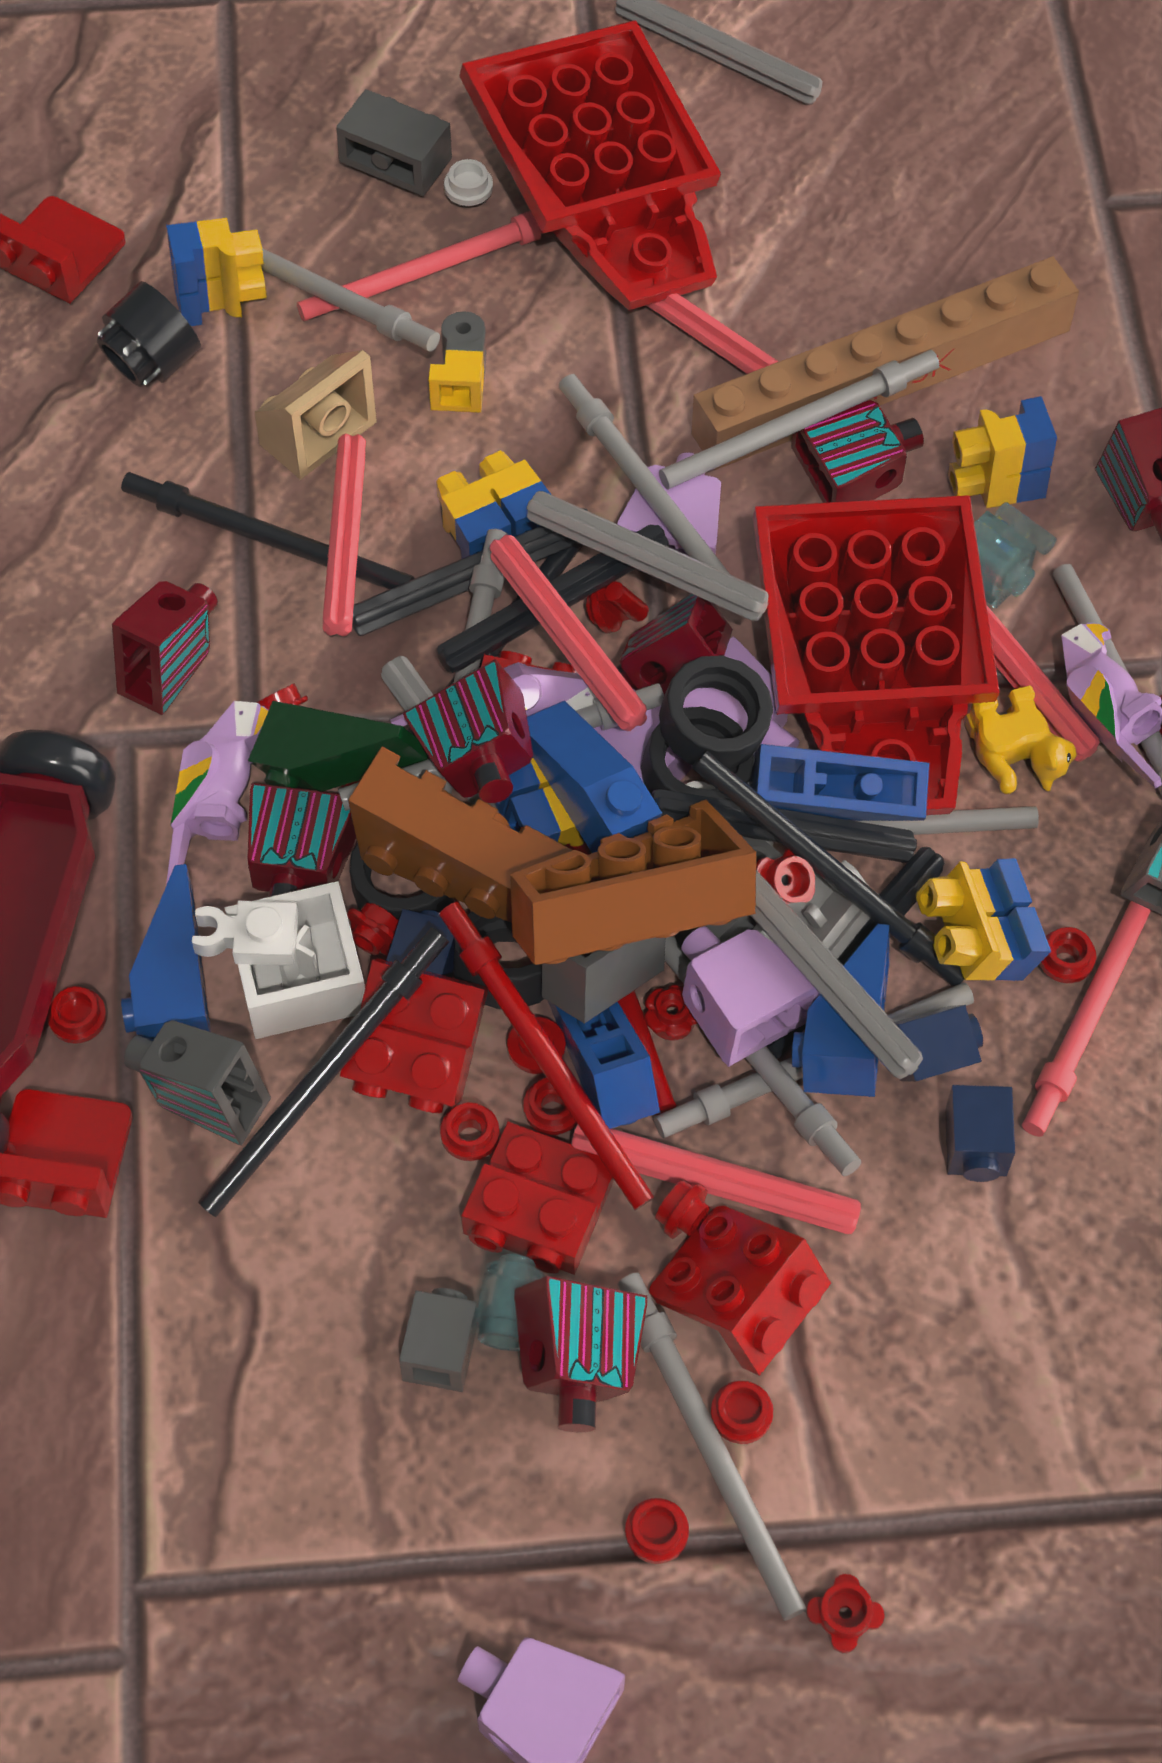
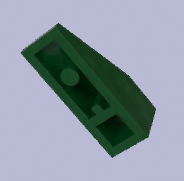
(325, 748)

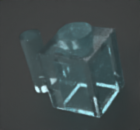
(1008, 550)

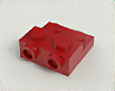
(422, 1043)
(537, 1200)

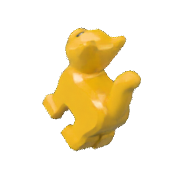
(1018, 736)

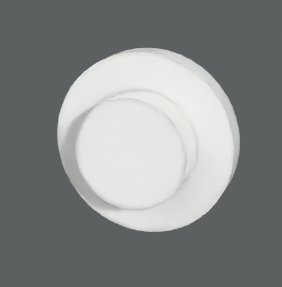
(468, 183)

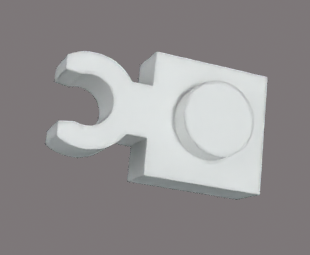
(257, 934)

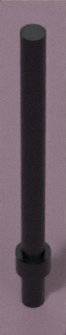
(176, 500)
(915, 940)
(400, 982)

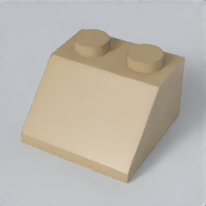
(316, 410)

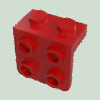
(58, 247)
(63, 1153)
(743, 1282)

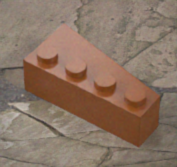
(439, 841)
(635, 888)

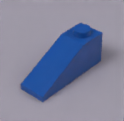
(589, 776)
(841, 784)
(167, 972)
(829, 1050)
(610, 1065)

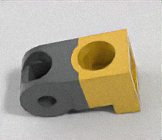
(460, 381)

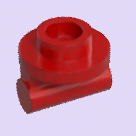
(613, 605)

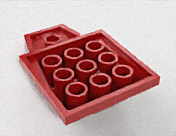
(603, 157)
(879, 627)

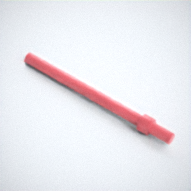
(521, 229)
(1058, 1076)

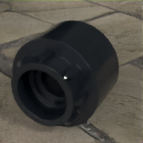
(146, 336)

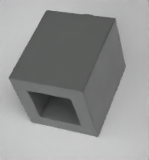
(439, 1339)

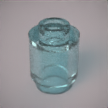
(496, 1302)

